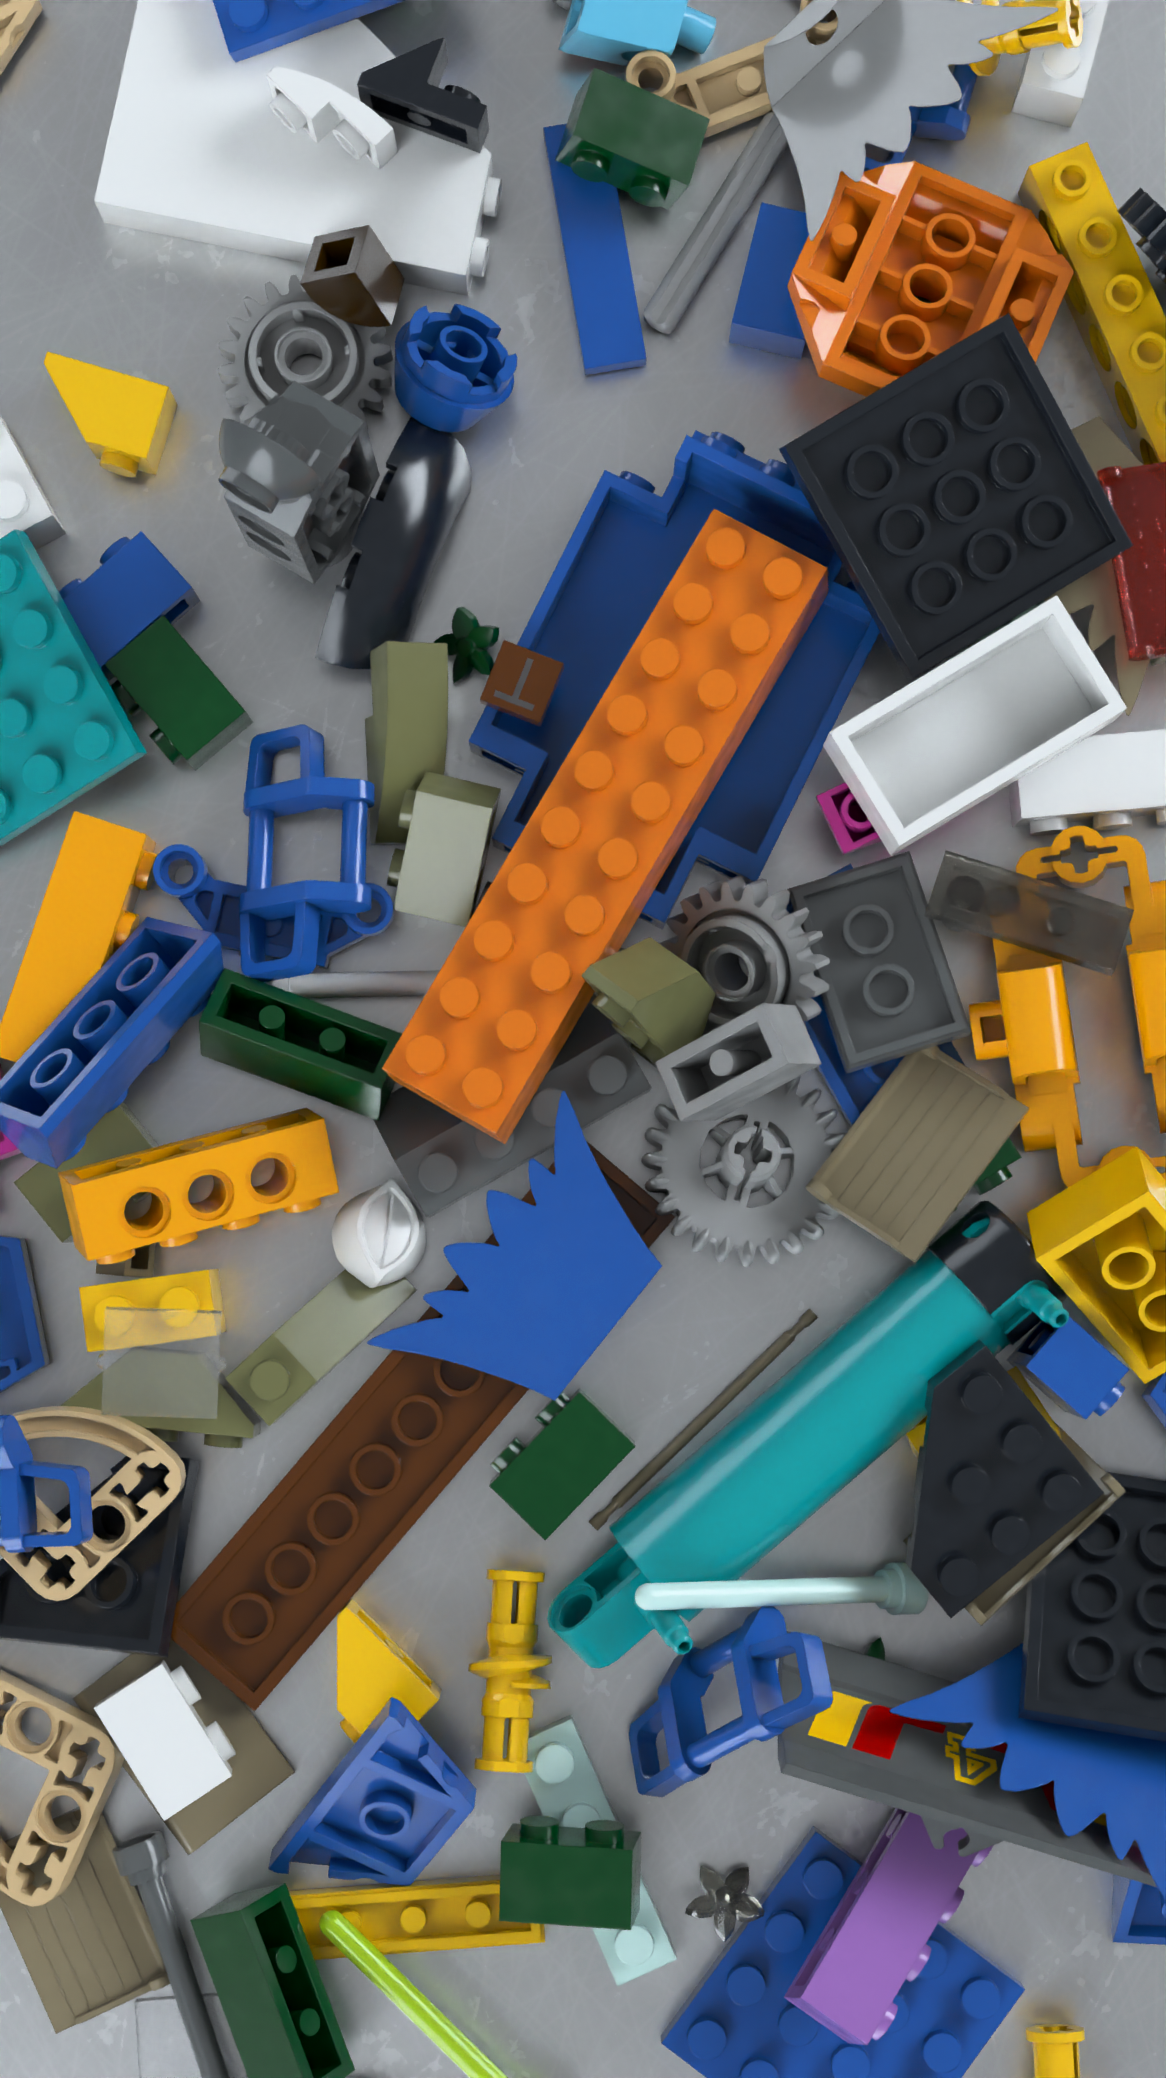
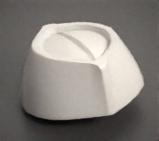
(379, 1235)

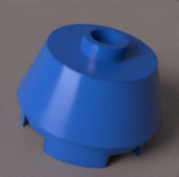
(451, 368)

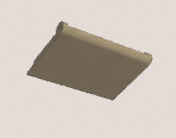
(917, 1150)
(255, 1767)
(91, 1941)

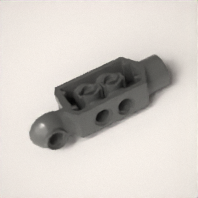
(298, 479)

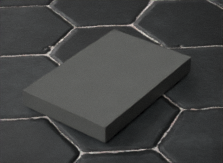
(886, 963)

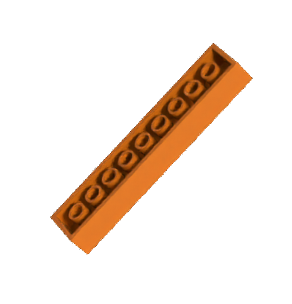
(608, 825)

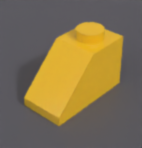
(116, 413)
(373, 1671)

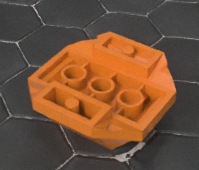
(927, 237)

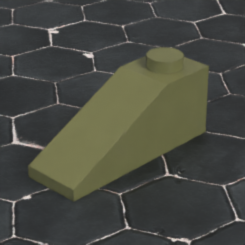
(314, 1343)

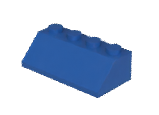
(107, 1038)

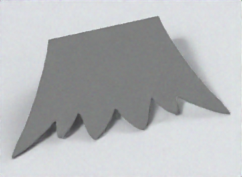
(867, 78)

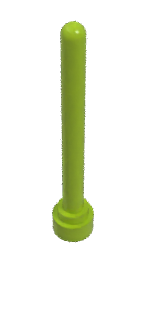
(407, 1997)

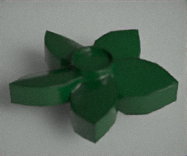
(469, 644)

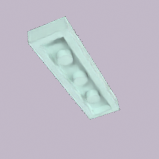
(572, 1793)

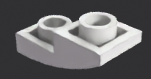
(320, 106)

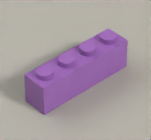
(882, 1929)

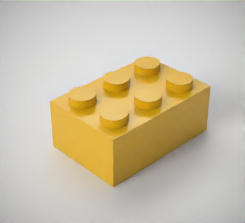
(1109, 1255)

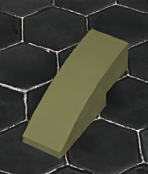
(406, 728)

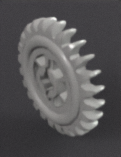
(729, 1221)

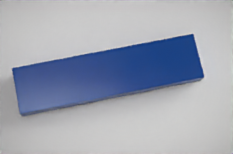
(596, 266)

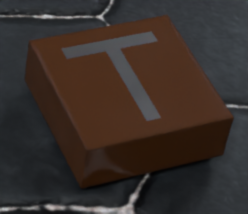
(522, 683)

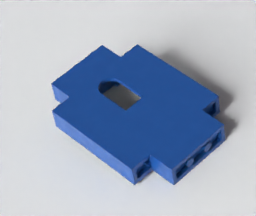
(601, 601)

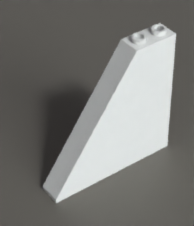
(214, 165)

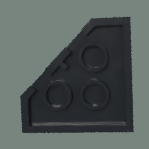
(986, 1481)
(130, 1600)

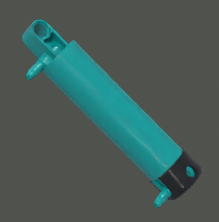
(809, 1433)

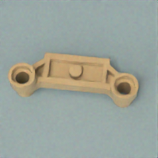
(723, 89)

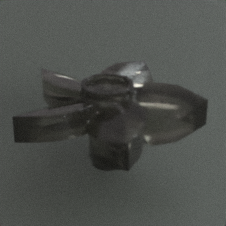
(725, 1901)

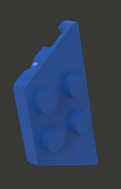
(381, 1806)

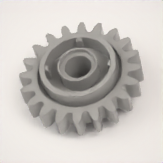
(294, 327)
(746, 923)

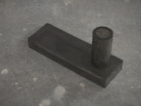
(1028, 913)

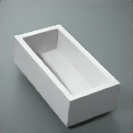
(974, 725)

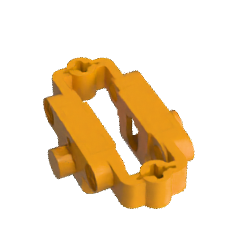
(1033, 1010)

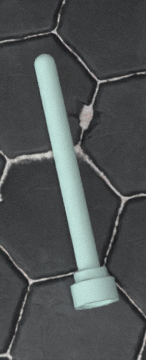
(890, 1588)

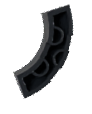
(399, 546)

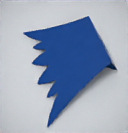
(550, 1284)
(1089, 1767)

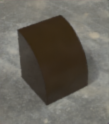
(353, 277)

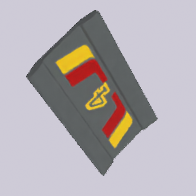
(924, 1768)

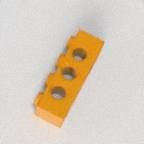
(99, 1191)

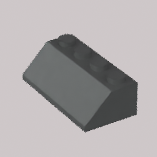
(451, 1159)

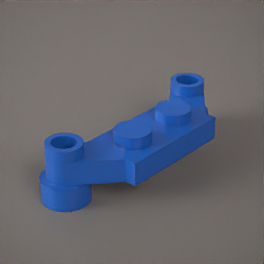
(216, 909)

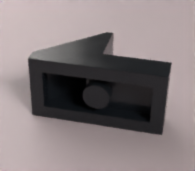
(409, 94)

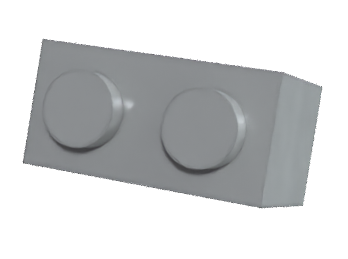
(738, 1062)

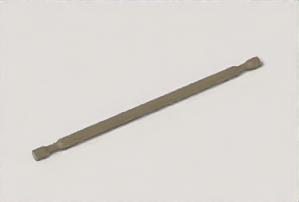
(703, 1419)

